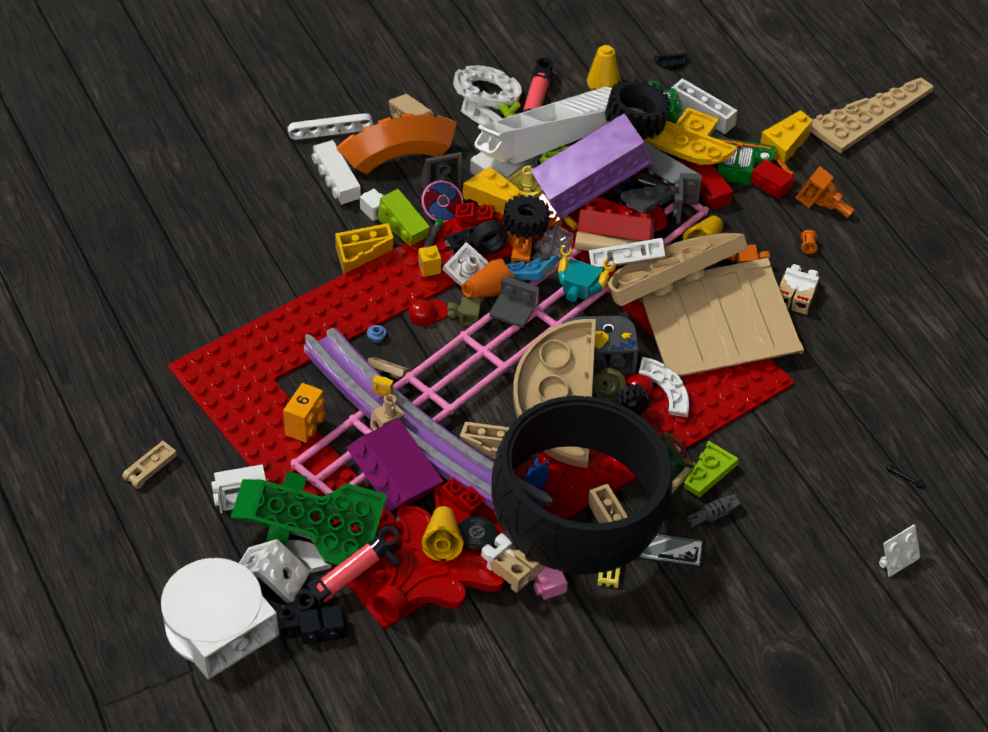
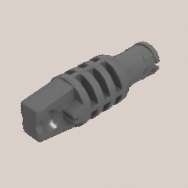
(714, 510)

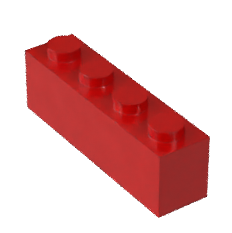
(713, 186)
(616, 224)

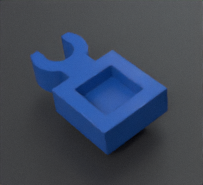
(538, 475)

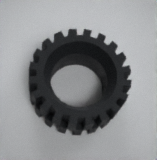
(640, 96)

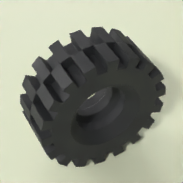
(526, 225)

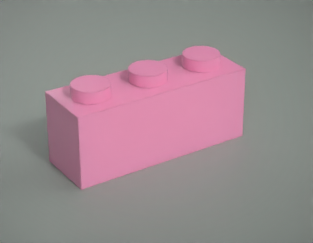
(550, 583)

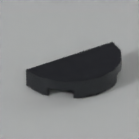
(671, 61)

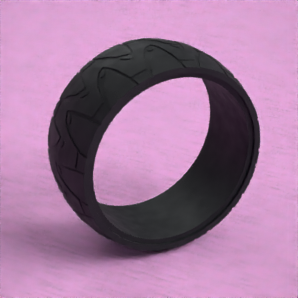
(595, 426)

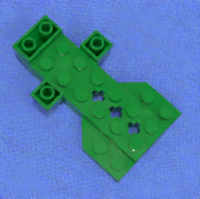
(289, 511)

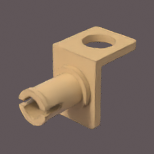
(386, 413)

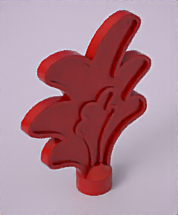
(424, 579)

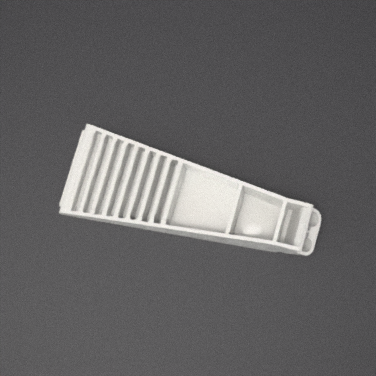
(544, 127)

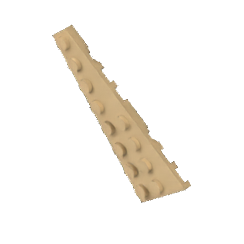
(858, 119)

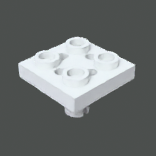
(471, 263)

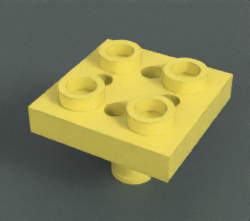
(526, 182)

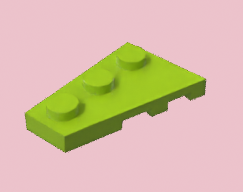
(711, 468)

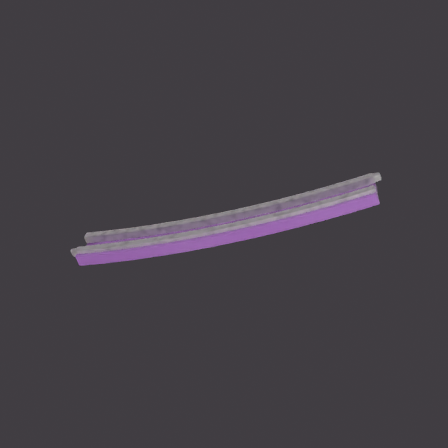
(446, 452)

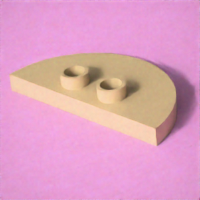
(681, 260)
(556, 367)

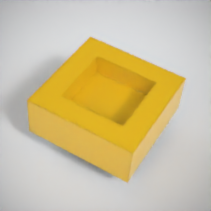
(382, 386)

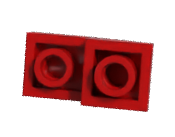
(471, 214)
(465, 498)

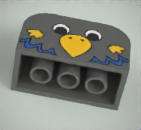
(614, 344)

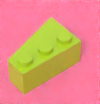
(402, 218)

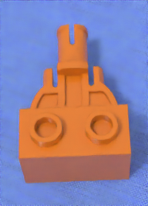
(823, 192)

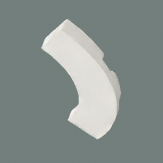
(670, 383)

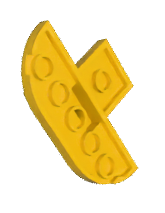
(692, 139)

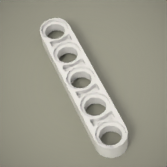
(321, 125)

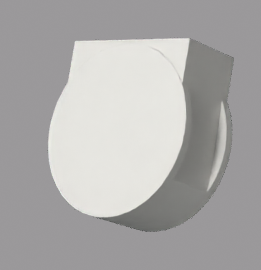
(216, 614)

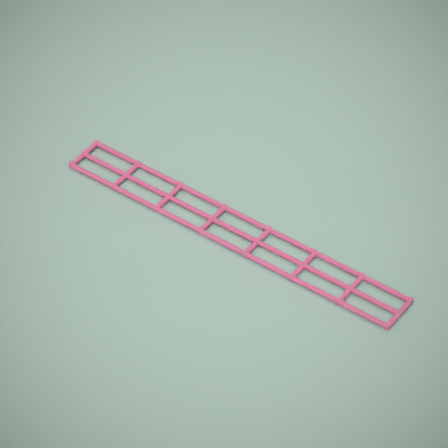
(483, 351)

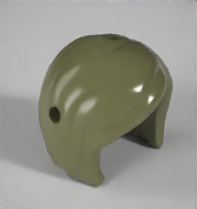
(614, 381)

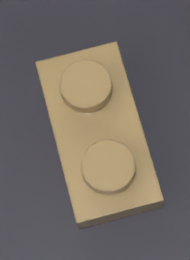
(396, 371)

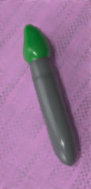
(437, 225)

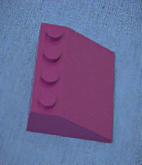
(395, 465)

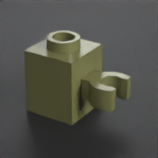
(468, 311)

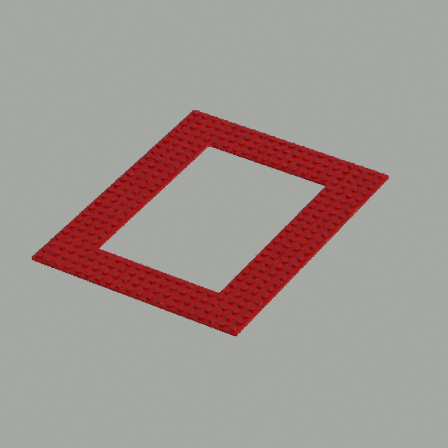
(239, 392)

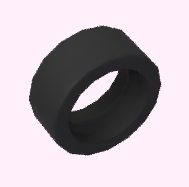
(486, 229)

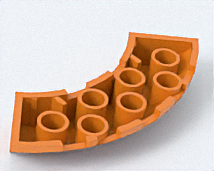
(397, 138)

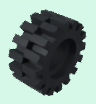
(633, 398)

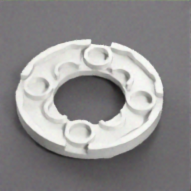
(463, 84)

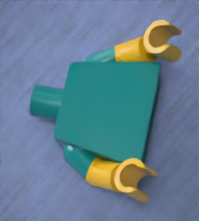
(582, 278)

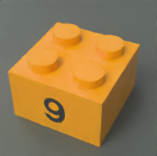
(304, 412)

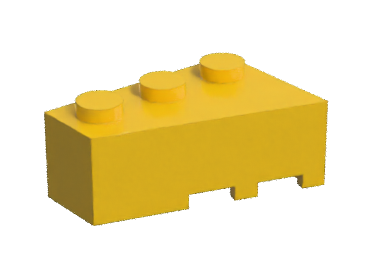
(362, 245)

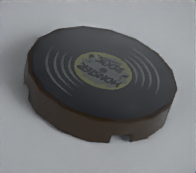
(477, 533)

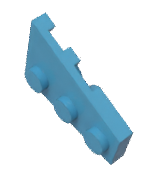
(534, 270)

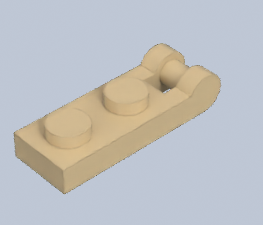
(149, 464)

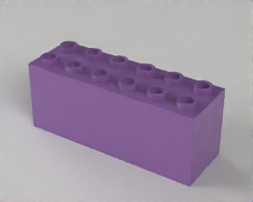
(592, 166)

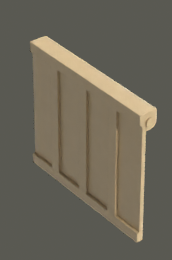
(722, 319)

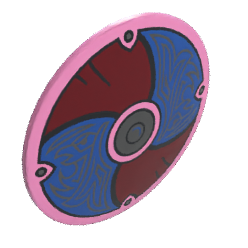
(440, 200)

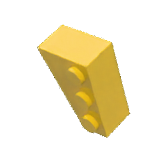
(788, 135)
(490, 189)

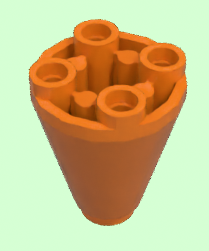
(487, 280)

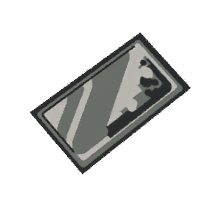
(676, 550)

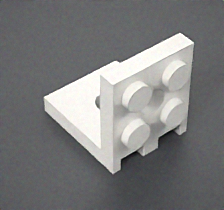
(268, 562)

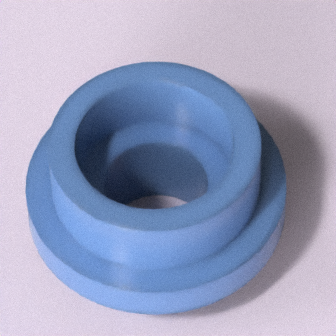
(376, 333)

